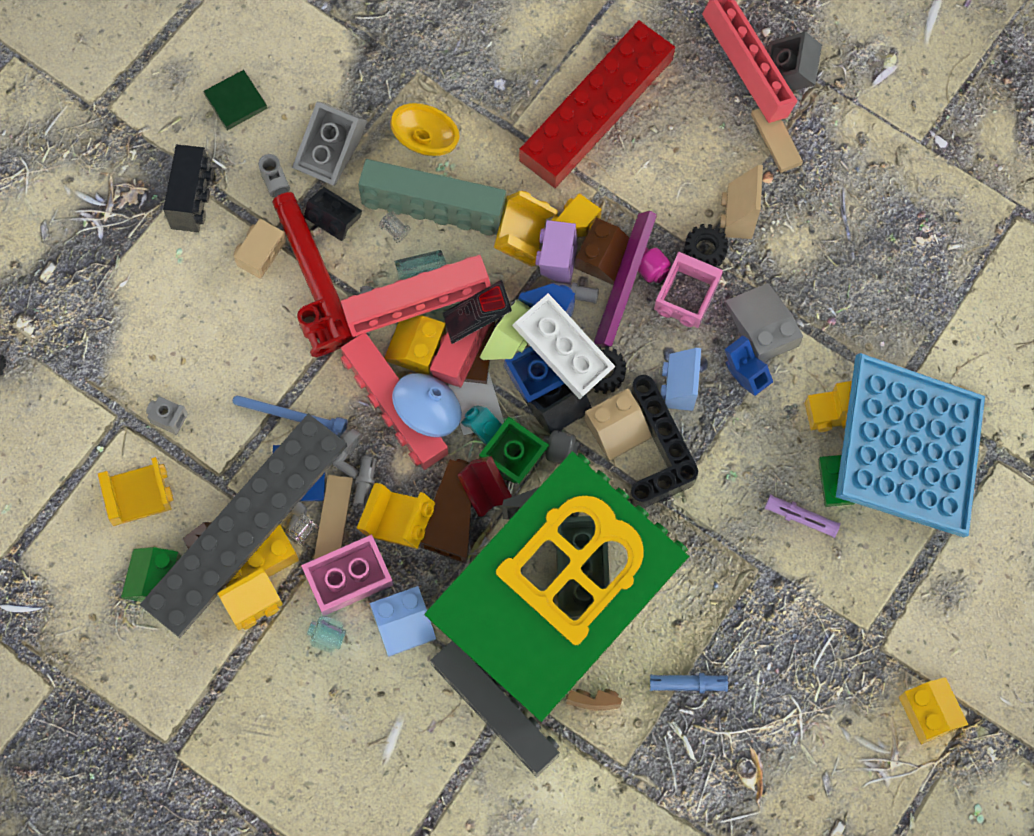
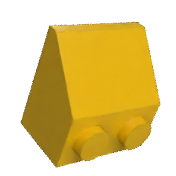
(415, 343)
(250, 599)
(932, 710)

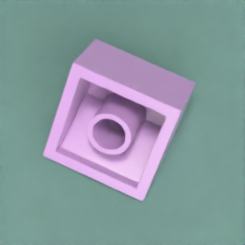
(558, 251)

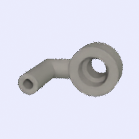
(352, 439)

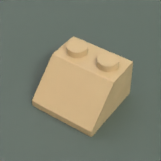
(618, 424)

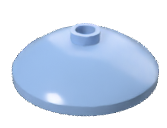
(426, 405)

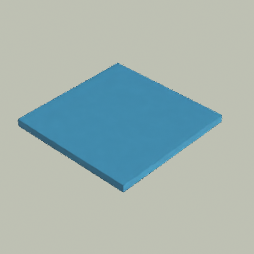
(911, 446)

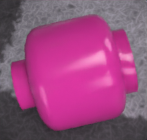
(654, 265)

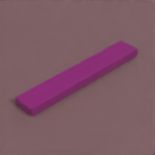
(625, 279)

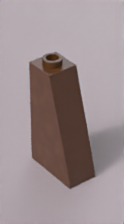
(449, 525)

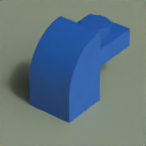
(747, 368)

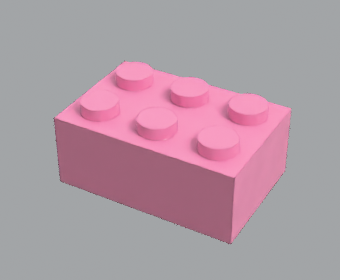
(347, 575)

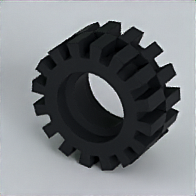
(711, 235)
(618, 375)

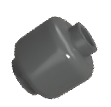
(560, 446)

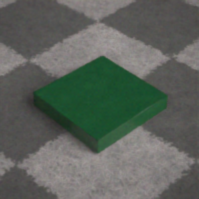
(235, 99)

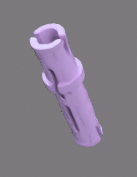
(774, 504)

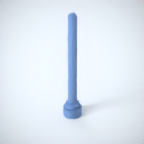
(336, 425)

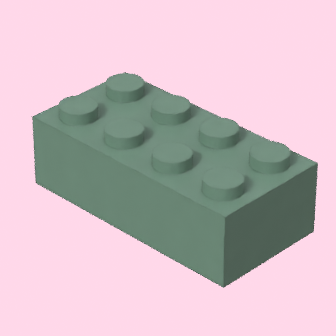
(572, 596)

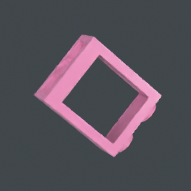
(697, 270)

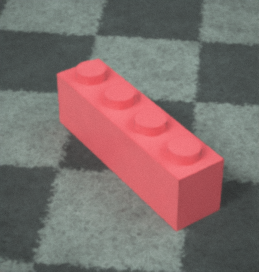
(456, 359)

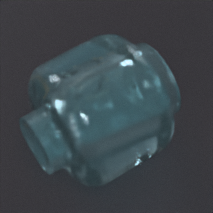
(326, 634)

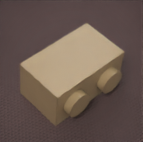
(259, 248)

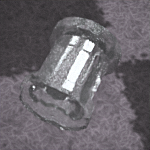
(394, 226)
(302, 529)

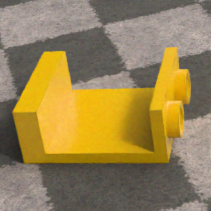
(521, 226)
(136, 493)
(396, 516)

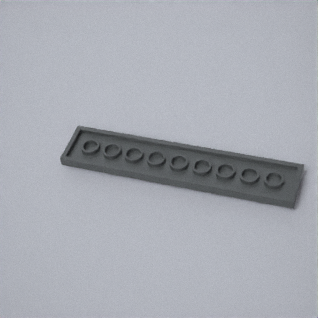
(243, 525)

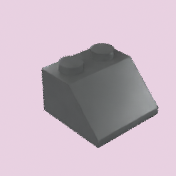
(796, 59)

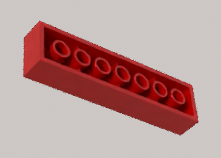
(596, 104)

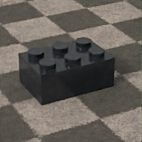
(188, 188)

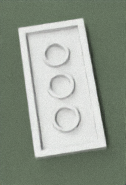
(563, 346)

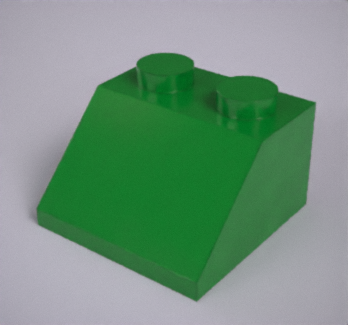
(514, 450)
(147, 570)

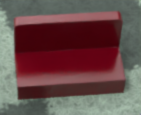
(484, 485)

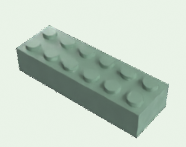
(431, 197)

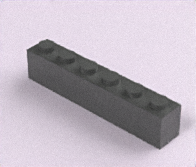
(496, 709)

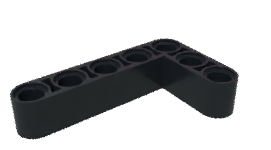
(664, 445)

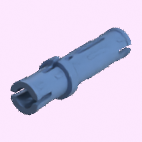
(689, 683)

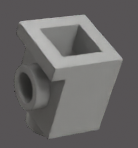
(171, 420)

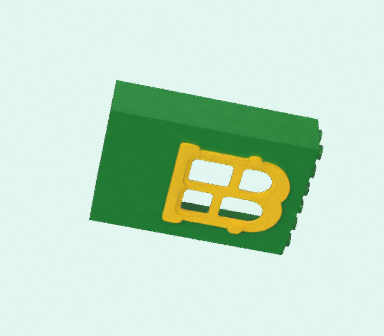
(516, 627)

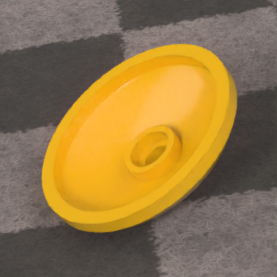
(424, 129)

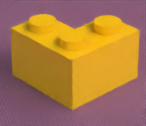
(829, 408)

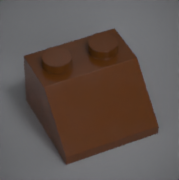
(602, 251)

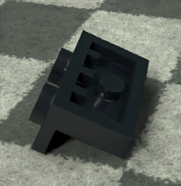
(331, 213)

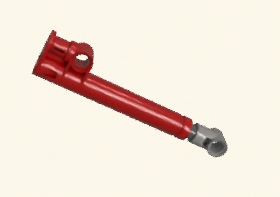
(330, 320)

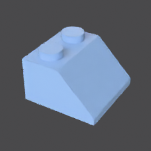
(681, 379)
(402, 621)

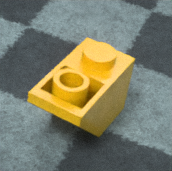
(580, 212)

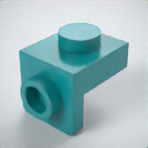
(481, 422)

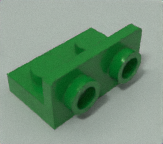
(829, 473)

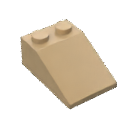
(742, 204)

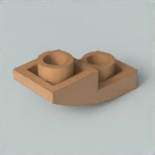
(604, 700)

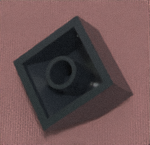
(558, 408)

